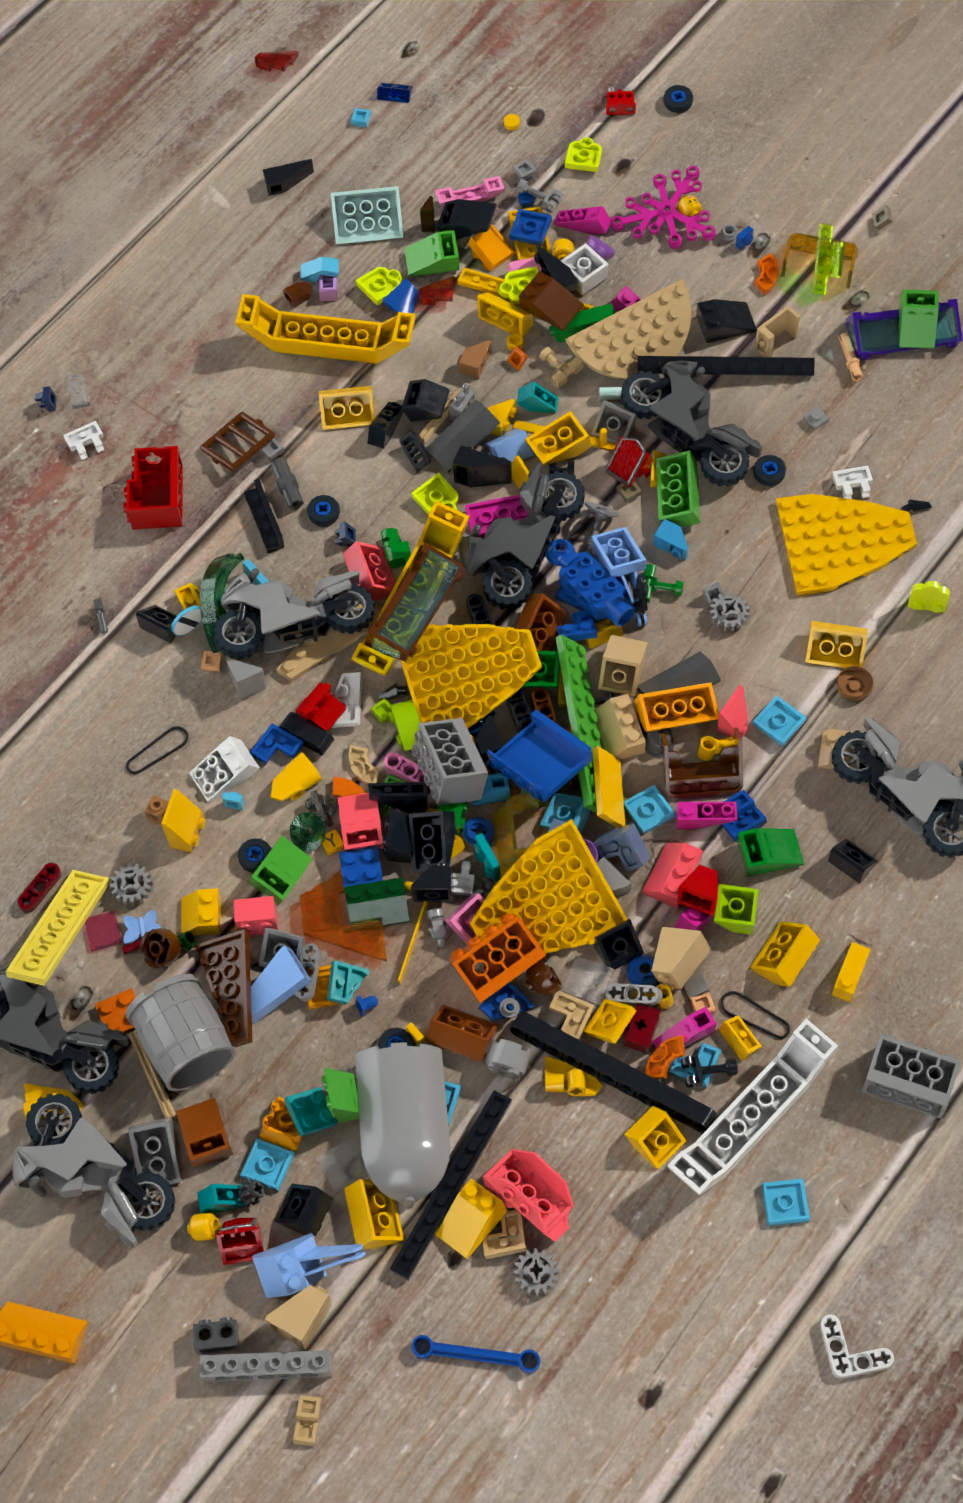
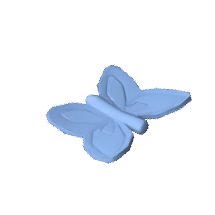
(139, 925)

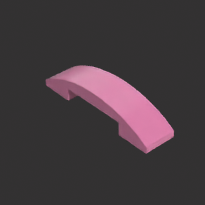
(490, 188)

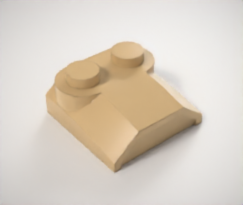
(828, 741)

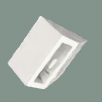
(224, 769)

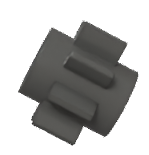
(251, 1192)

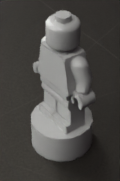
(438, 930)

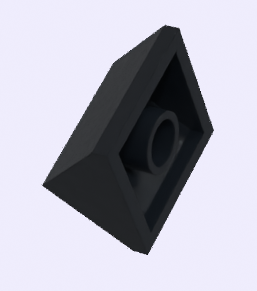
(157, 622)
(851, 860)
(618, 945)

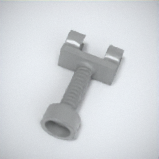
(523, 187)

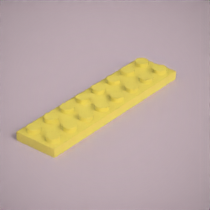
(57, 928)

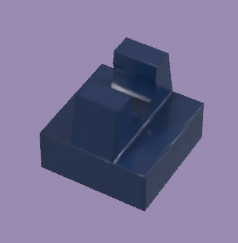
(46, 399)
(346, 534)

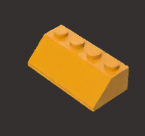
(676, 707)
(41, 1332)

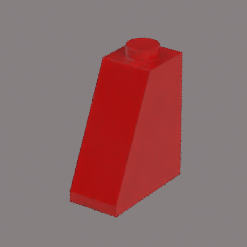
(700, 890)

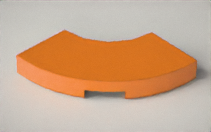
(768, 274)
(344, 787)
(663, 1057)

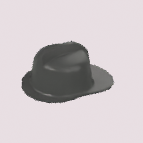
(653, 741)

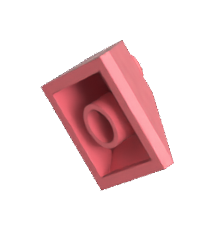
(734, 715)

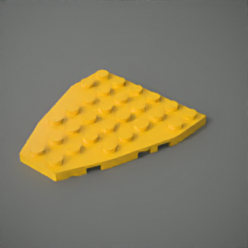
(840, 539)
(468, 670)
(554, 893)

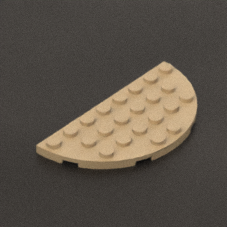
(646, 328)

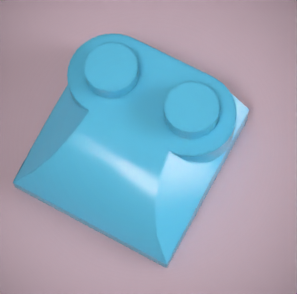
(565, 808)

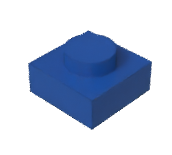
(744, 238)

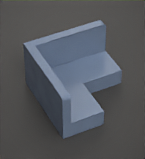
(626, 844)

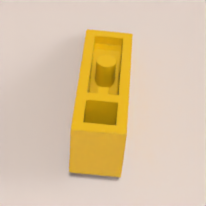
(851, 972)

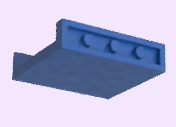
(541, 757)

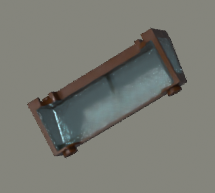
(414, 604)

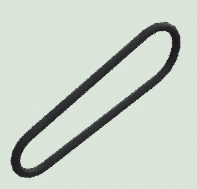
(160, 758)
(762, 1008)

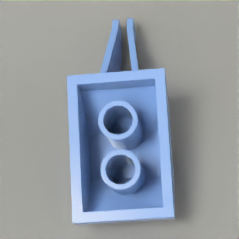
(299, 1264)

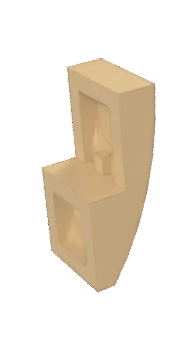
(307, 1420)

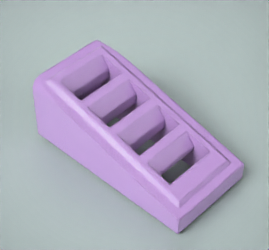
(327, 288)

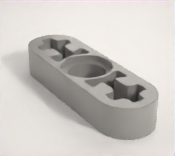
(305, 962)
(626, 989)

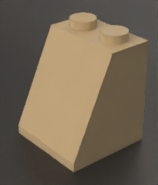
(622, 665)
(678, 956)
(301, 1315)

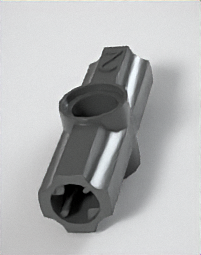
(287, 484)

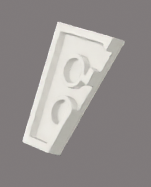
(349, 693)

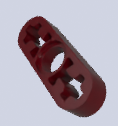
(26, 896)

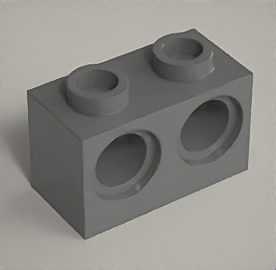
(216, 1342)

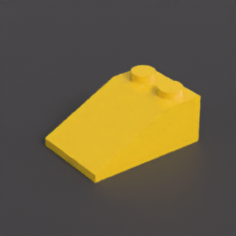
(559, 440)
(182, 822)
(470, 1218)

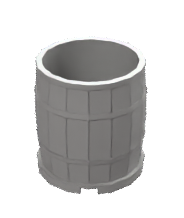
(180, 1032)

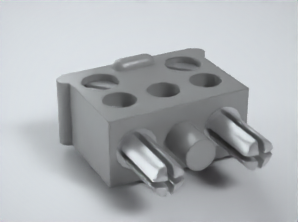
(462, 401)

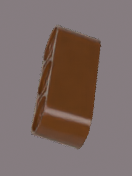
(545, 705)

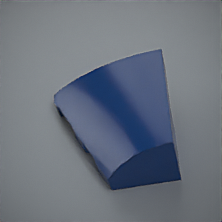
(402, 298)

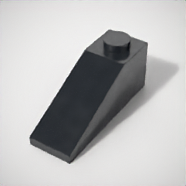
(400, 795)

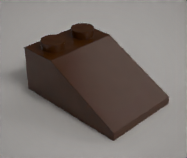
(550, 301)

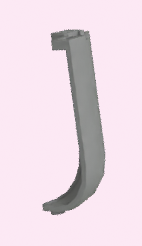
(403, 1119)

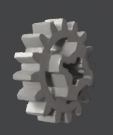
(729, 611)
(131, 884)
(528, 1272)

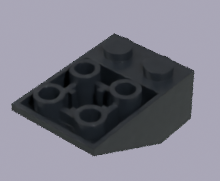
(466, 217)
(480, 468)

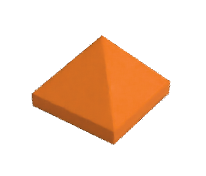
(517, 358)

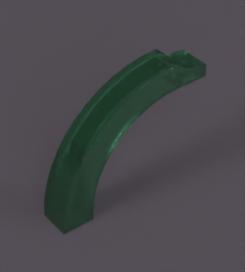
(211, 592)

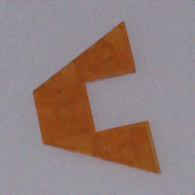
(324, 921)

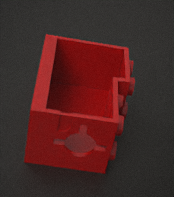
(155, 489)

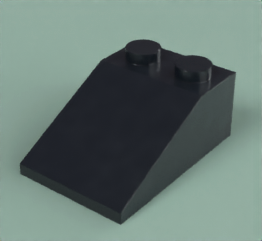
(724, 319)
(431, 839)

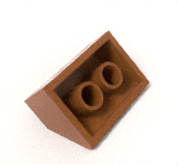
(545, 616)
(461, 1033)

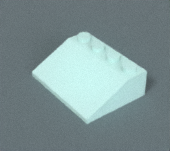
(367, 215)

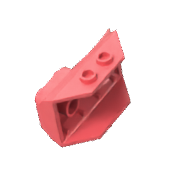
(533, 1190)

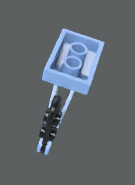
(622, 557)

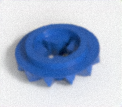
(473, 825)

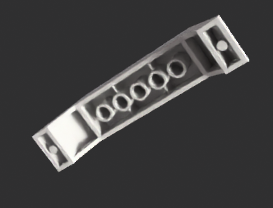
(755, 1110)

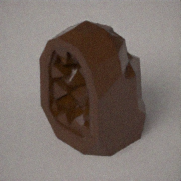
(297, 293)

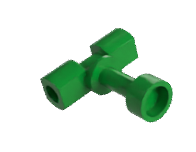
(654, 584)

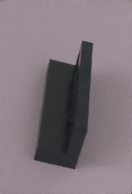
(264, 517)

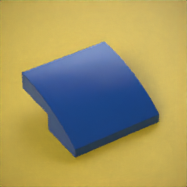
(748, 815)

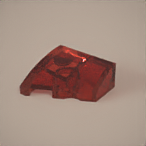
(275, 60)
(438, 291)

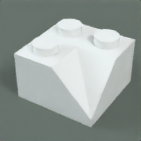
(587, 268)

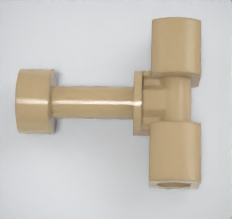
(563, 369)

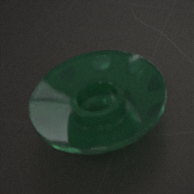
(300, 831)

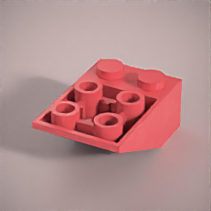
(360, 822)

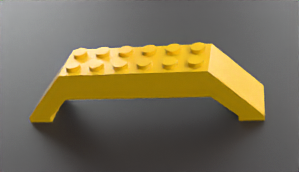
(323, 334)
(441, 531)

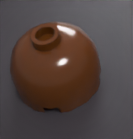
(160, 947)
(543, 979)

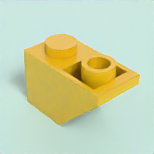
(503, 413)

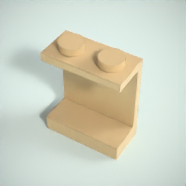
(785, 320)

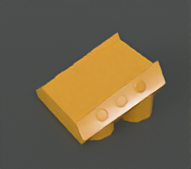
(491, 248)
(279, 1127)

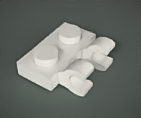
(83, 436)
(851, 478)
(464, 882)

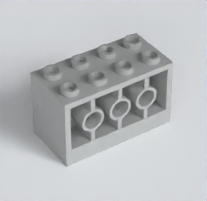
(449, 761)
(911, 1076)

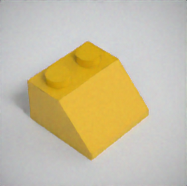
(201, 912)
(655, 1136)

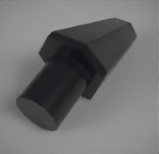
(916, 505)
(393, 691)

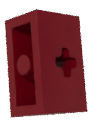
(642, 1039)

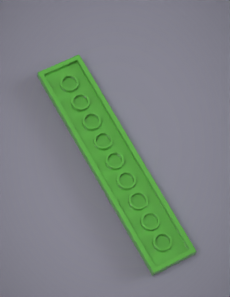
(580, 708)

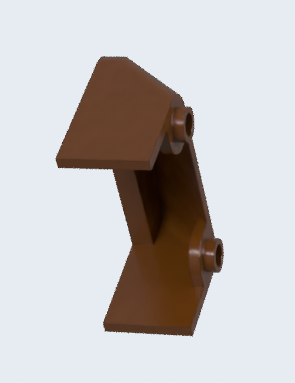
(703, 777)

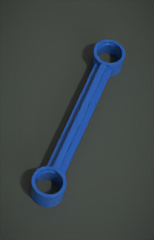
(475, 1354)

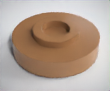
(855, 683)

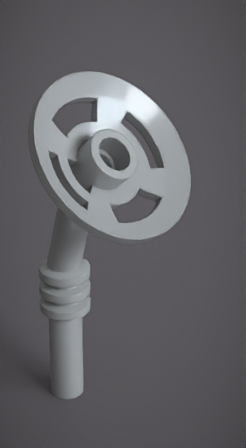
(600, 514)

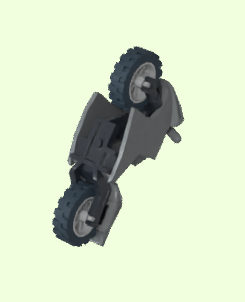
(684, 420)
(521, 544)
(34, 1031)

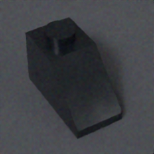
(488, 739)

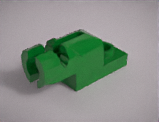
(396, 551)

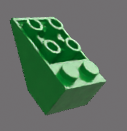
(769, 850)

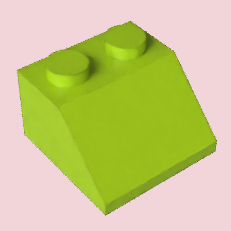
(736, 908)

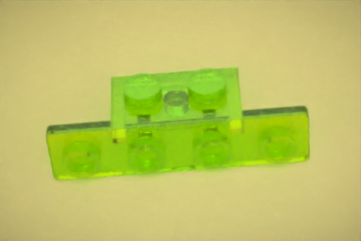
(828, 259)

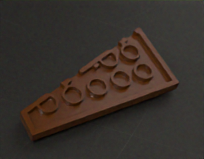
(228, 975)

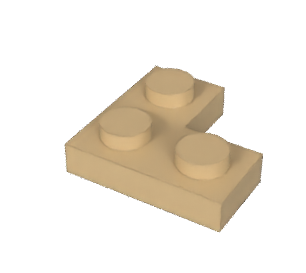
(575, 1010)
(510, 1241)

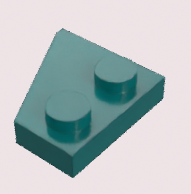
(344, 981)

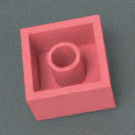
(256, 915)

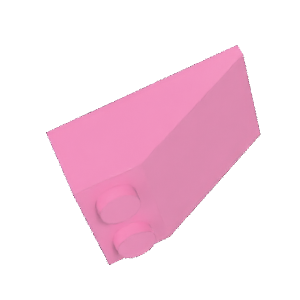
(461, 917)

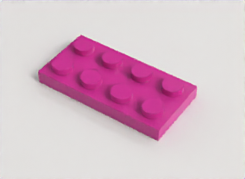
(487, 511)

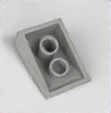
(156, 1149)

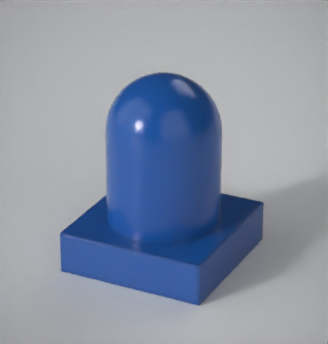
(365, 1004)

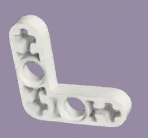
(850, 1360)

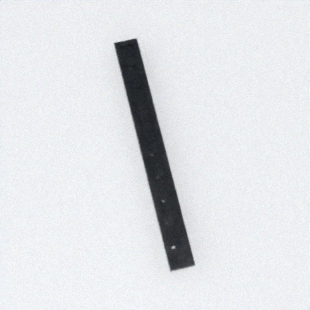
(734, 365)
(450, 1185)

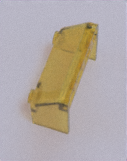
(808, 244)
(505, 831)

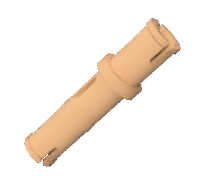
(852, 362)

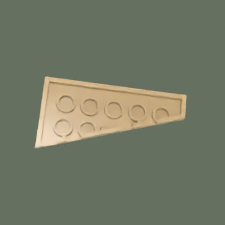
(309, 654)

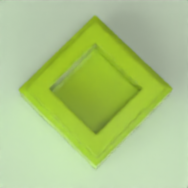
(381, 710)

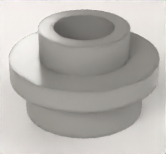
(729, 232)
(506, 1013)

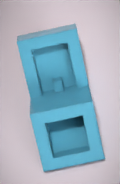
(313, 269)

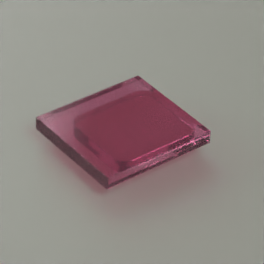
(103, 931)

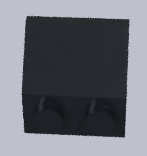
(434, 885)
(304, 1209)

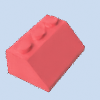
(373, 569)
(670, 871)

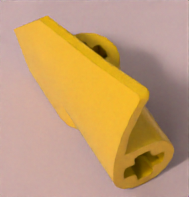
(294, 779)
(566, 1078)
(34, 1092)

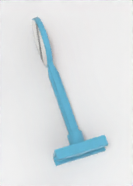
(191, 617)

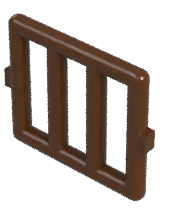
(231, 426)

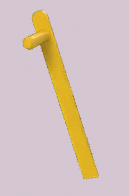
(596, 442)
(407, 885)

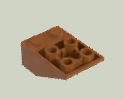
(204, 1133)

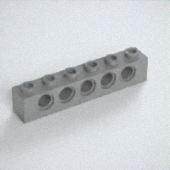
(266, 1366)

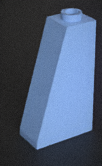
(277, 983)

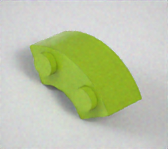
(406, 723)

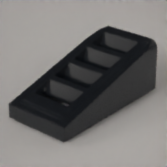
(407, 443)

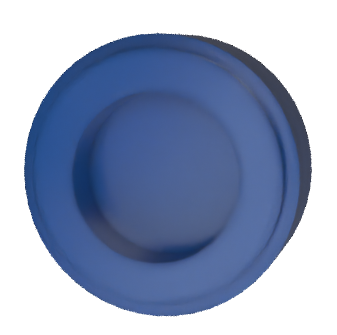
(526, 199)

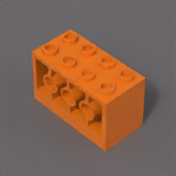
(506, 965)

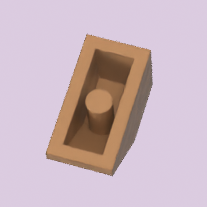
(475, 359)

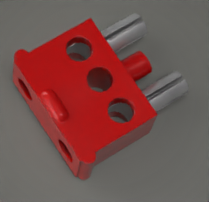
(620, 102)

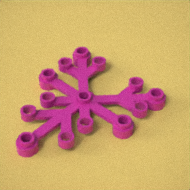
(646, 215)

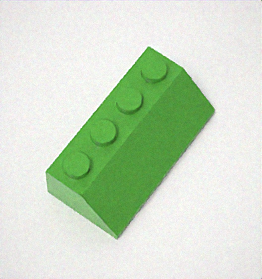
(678, 489)

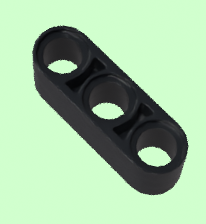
(311, 735)

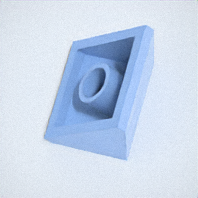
(511, 445)

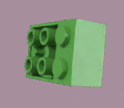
(433, 254)
(918, 318)
(280, 870)
(342, 1094)

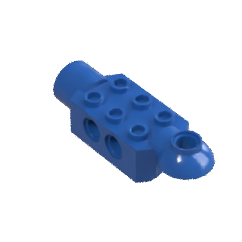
(590, 583)

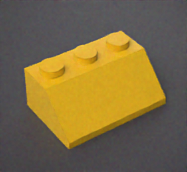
(504, 314)
(346, 407)
(836, 645)
(785, 953)
(372, 1215)

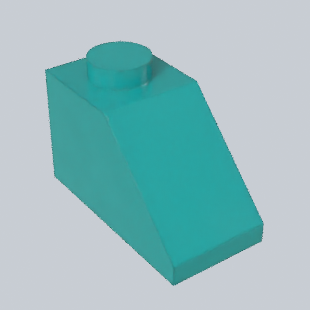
(537, 399)
(219, 1198)

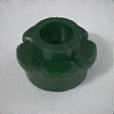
(186, 940)

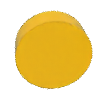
(512, 122)
(514, 340)

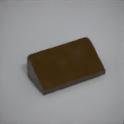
(427, 216)

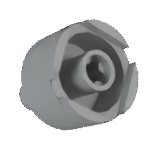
(507, 1058)

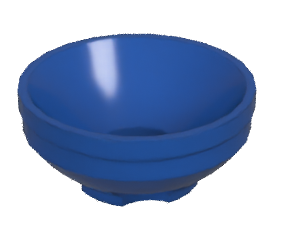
(636, 977)

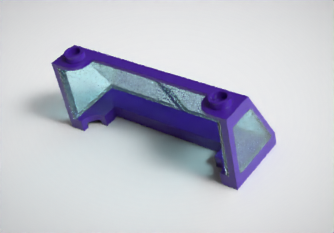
(879, 331)

